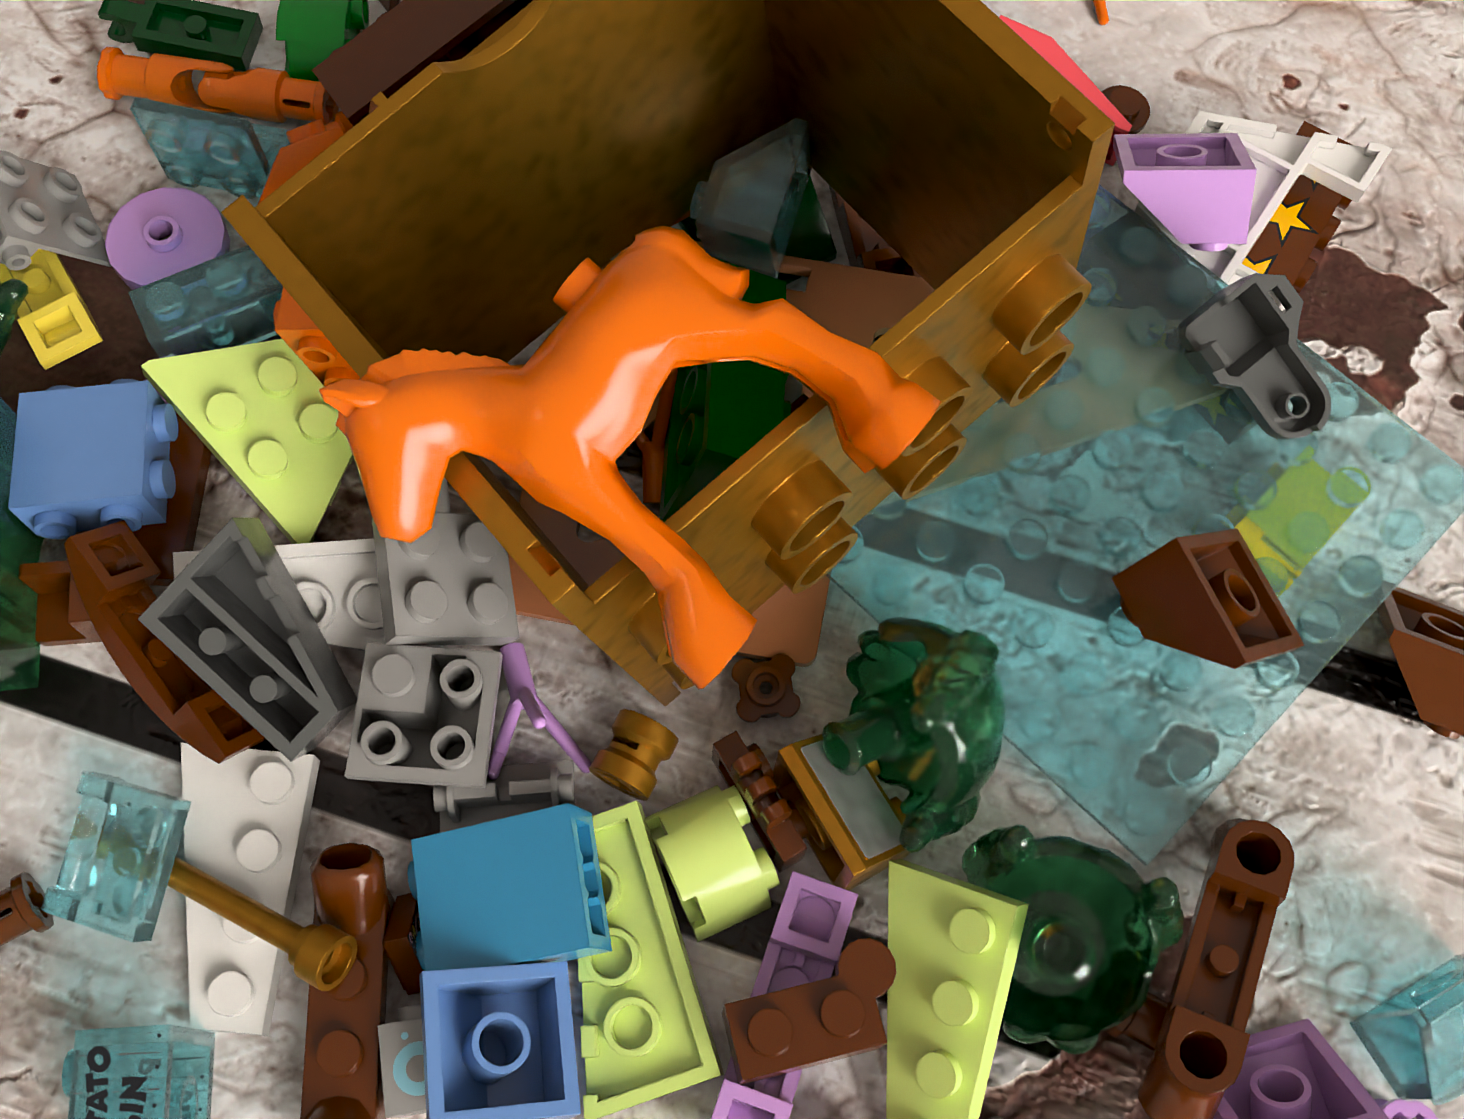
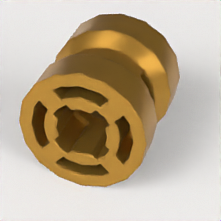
(634, 754)

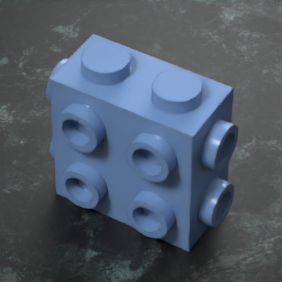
(92, 458)

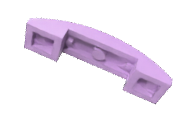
(799, 951)

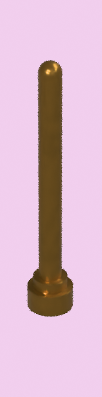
(318, 953)

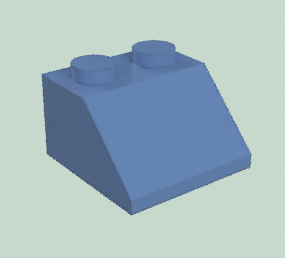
(499, 1043)

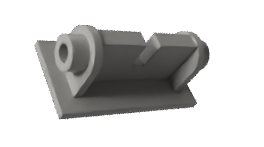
(514, 792)

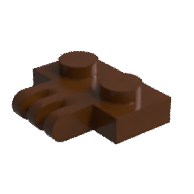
(772, 819)

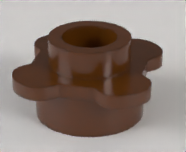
(752, 701)

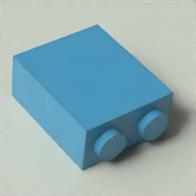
(510, 892)

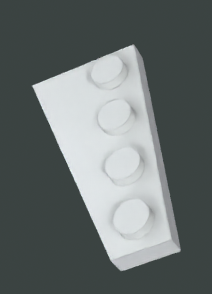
(337, 586)
(251, 834)

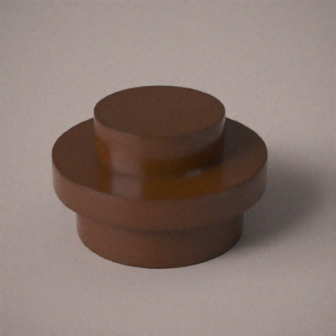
(1130, 105)

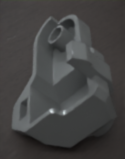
(1252, 347)

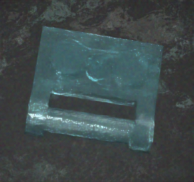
(130, 860)

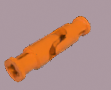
(253, 93)

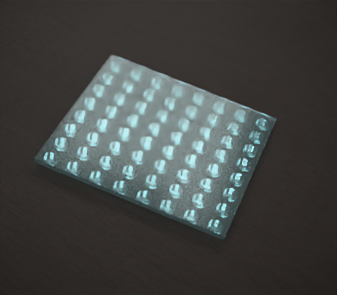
(1105, 472)

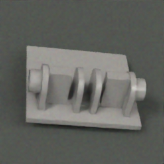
(46, 212)

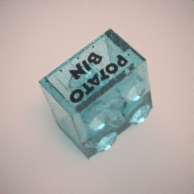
(140, 1073)

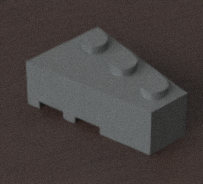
(254, 639)

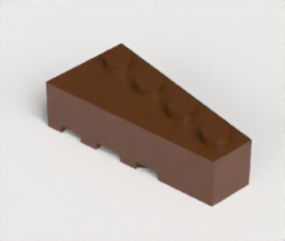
(405, 44)

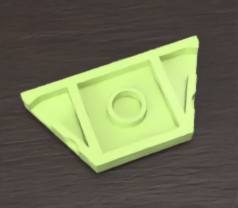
(264, 424)

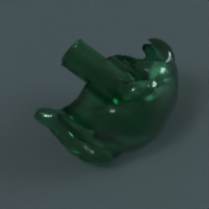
(928, 717)
(1085, 935)

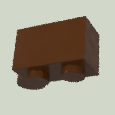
(812, 1020)

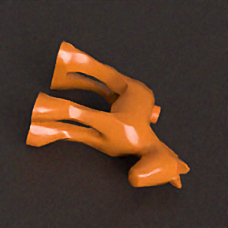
(586, 399)

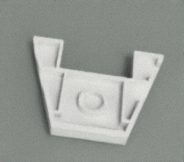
(1279, 163)

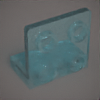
(209, 147)

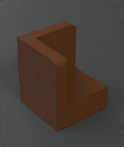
(60, 610)

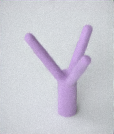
(524, 697)

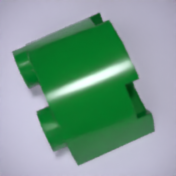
(316, 29)

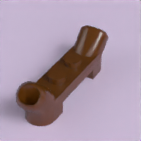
(1218, 972)
(342, 1024)

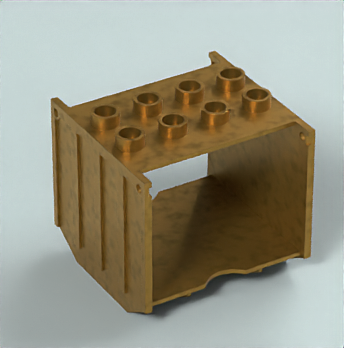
(596, 121)

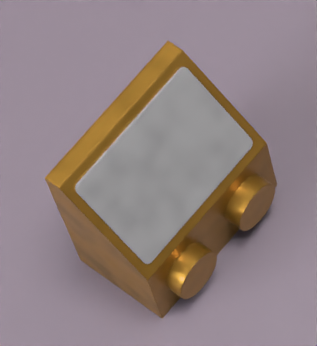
(847, 817)

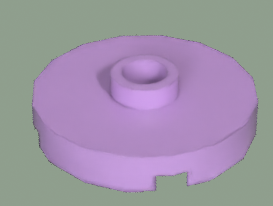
(139, 225)

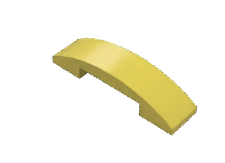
(53, 310)

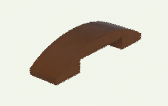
(114, 584)

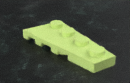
(949, 990)
(641, 1000)

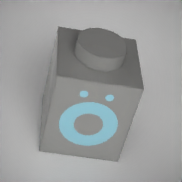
(403, 1064)

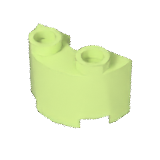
(712, 860)

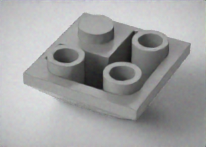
(424, 716)

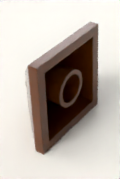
(1207, 600)
(1430, 655)

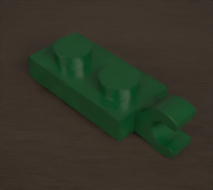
(185, 29)

